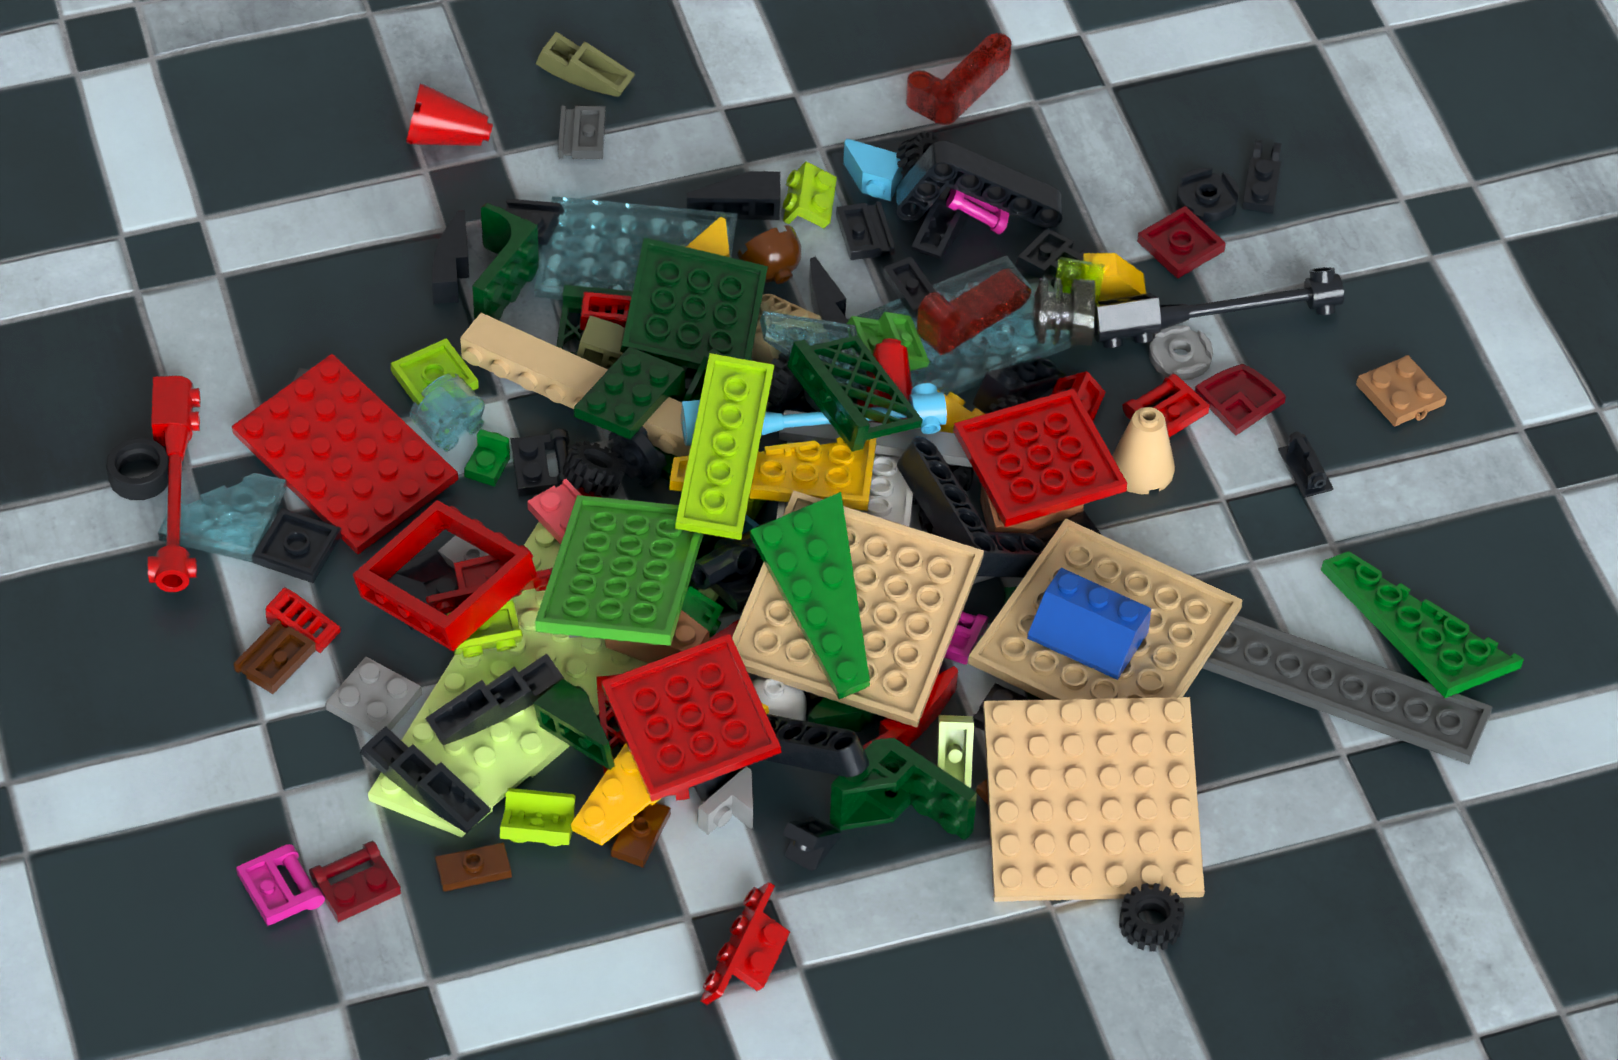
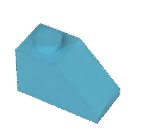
(872, 169)

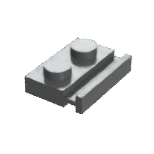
(582, 132)

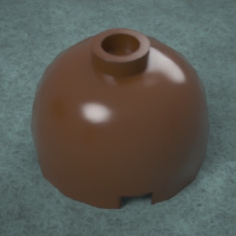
(777, 251)

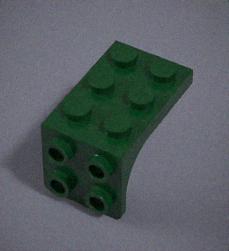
(515, 265)
(631, 392)

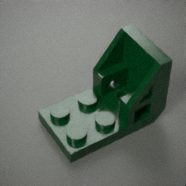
(915, 781)

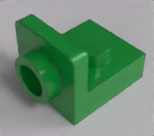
(488, 458)
(702, 610)

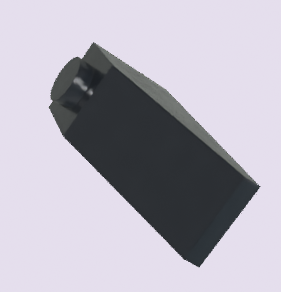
(750, 195)

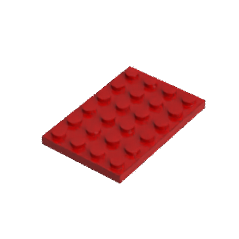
(345, 453)

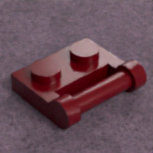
(359, 890)

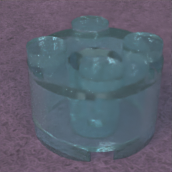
(448, 411)

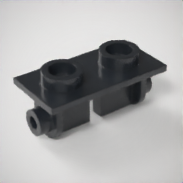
(1304, 466)

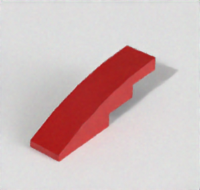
(939, 697)

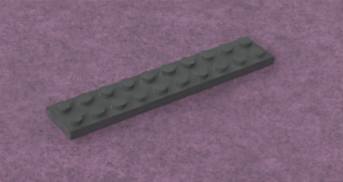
(1350, 688)

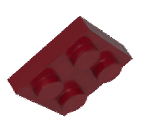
(1181, 242)

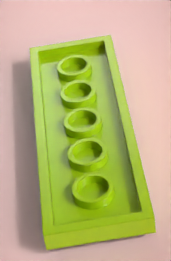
(724, 447)

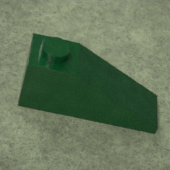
(571, 718)

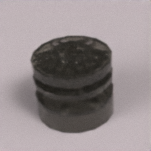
(1065, 311)

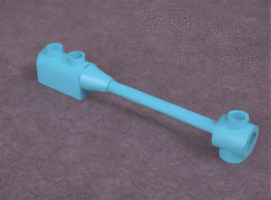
(923, 398)

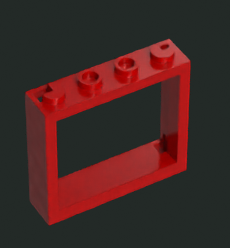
(471, 613)

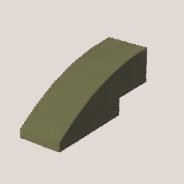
(584, 66)

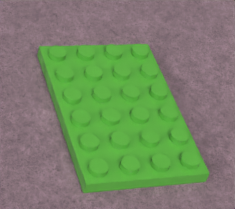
(619, 572)

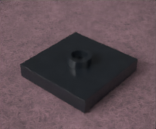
(297, 545)

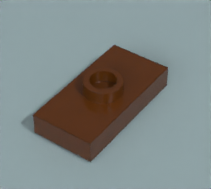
(640, 836)
(473, 867)

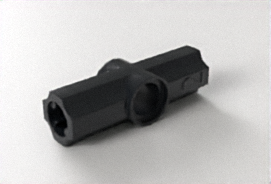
(726, 559)

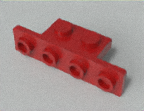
(472, 575)
(751, 949)

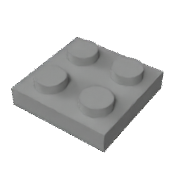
(373, 697)

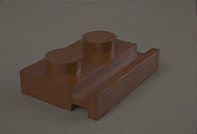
(275, 656)

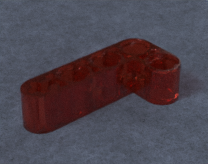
(949, 98)
(952, 323)

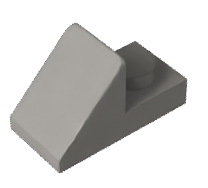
(731, 799)

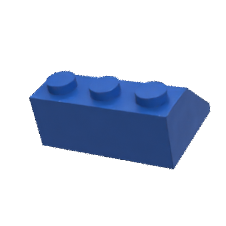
(1090, 623)

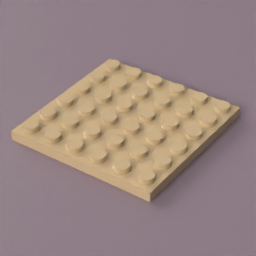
(908, 604)
(1183, 627)
(1092, 798)

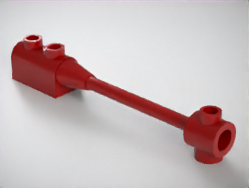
(173, 427)

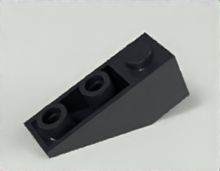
(1024, 379)

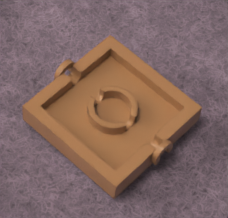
(1401, 391)

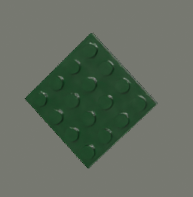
(692, 303)

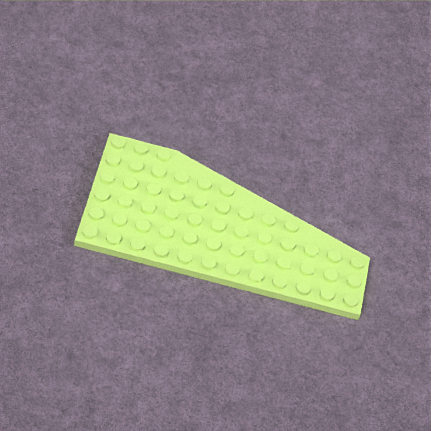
(516, 746)

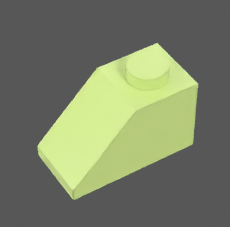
(956, 746)

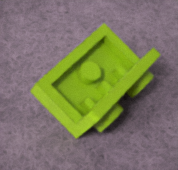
(809, 195)
(498, 631)
(538, 817)

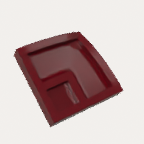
(1240, 396)

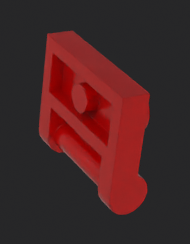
(1179, 409)

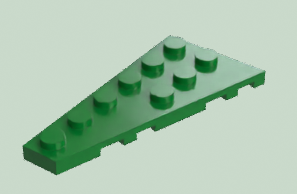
(815, 575)
(1421, 631)

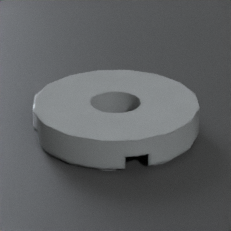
(1184, 366)

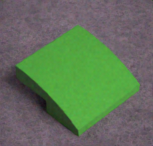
(894, 327)

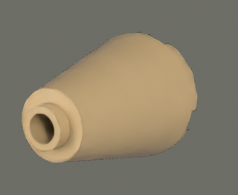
(1145, 452)

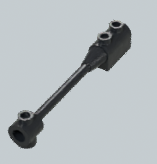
(1143, 315)

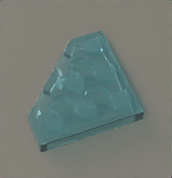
(784, 329)
(230, 518)

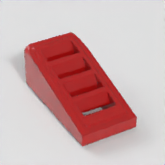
(604, 302)
(288, 604)

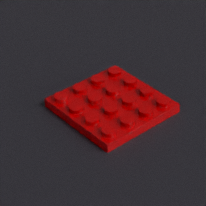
(1040, 457)
(691, 717)

